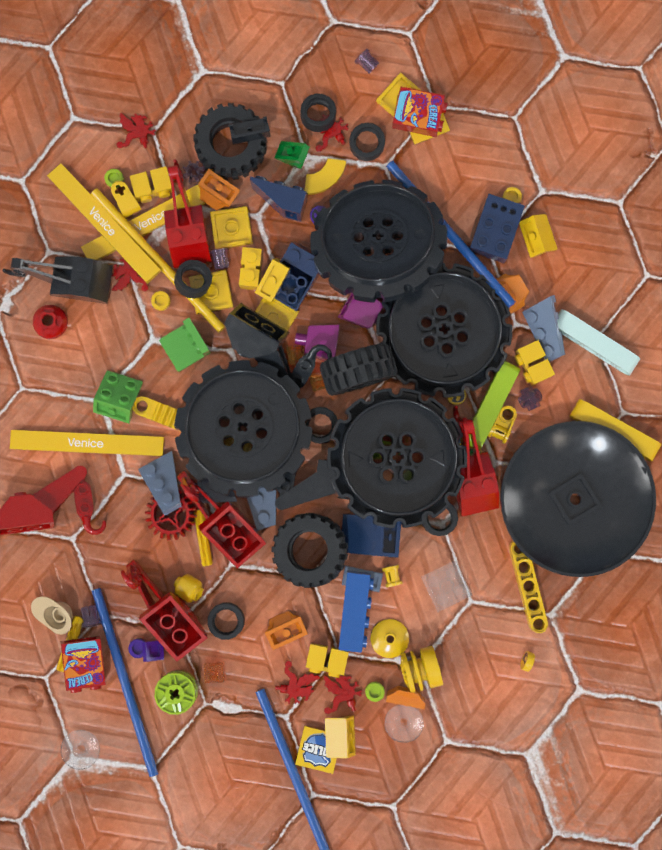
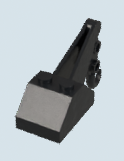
(71, 278)
(262, 339)
(312, 488)

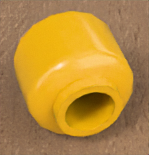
(188, 588)

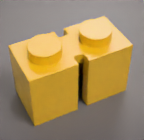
(142, 186)
(249, 275)
(530, 354)
(336, 663)

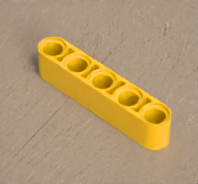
(586, 412)
(527, 596)

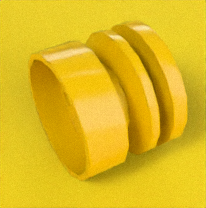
(421, 669)

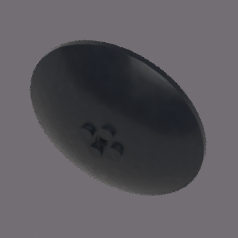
(613, 492)

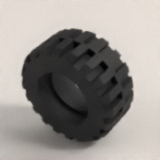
(210, 126)
(358, 369)
(284, 555)

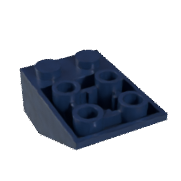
(285, 200)
(300, 277)
(370, 539)

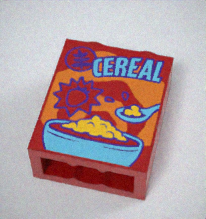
(419, 112)
(83, 664)

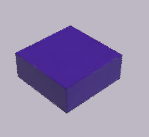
(152, 651)

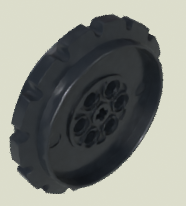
(380, 274)
(470, 360)
(230, 466)
(363, 479)

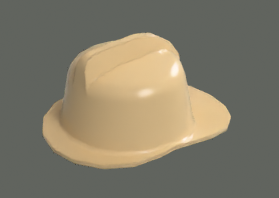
(53, 614)

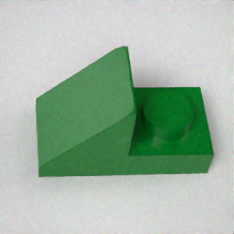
(292, 153)

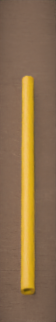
(153, 255)

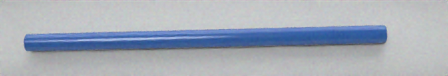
(459, 243)
(125, 682)
(292, 770)

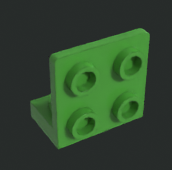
(184, 345)
(116, 396)

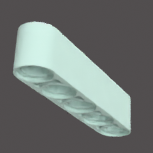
(597, 343)

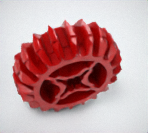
(179, 529)

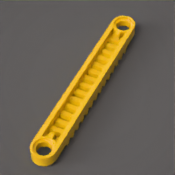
(166, 416)

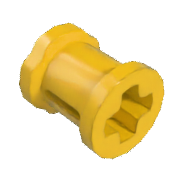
(392, 576)

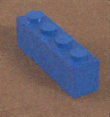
(354, 611)

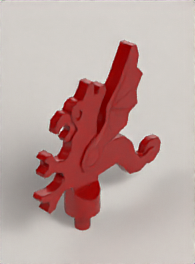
(139, 131)
(334, 131)
(129, 273)
(295, 687)
(346, 693)

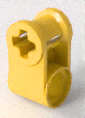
(126, 202)
(502, 425)

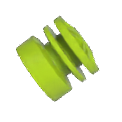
(187, 689)

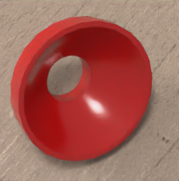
(58, 326)

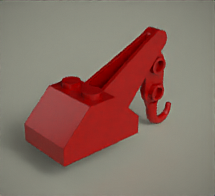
(185, 226)
(480, 485)
(35, 512)
(226, 527)
(168, 618)

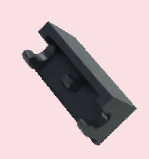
(249, 130)

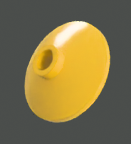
(384, 629)

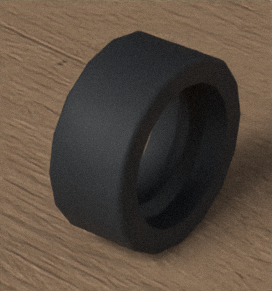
(320, 99)
(371, 128)
(199, 267)
(325, 411)
(441, 532)
(226, 635)

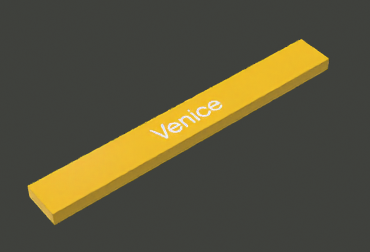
(104, 223)
(143, 224)
(87, 443)

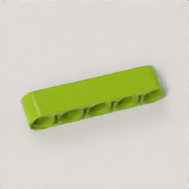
(493, 402)

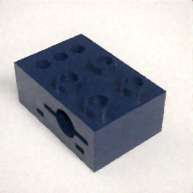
(496, 228)

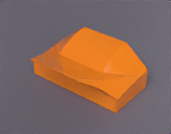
(216, 191)
(516, 288)
(284, 629)
(403, 696)

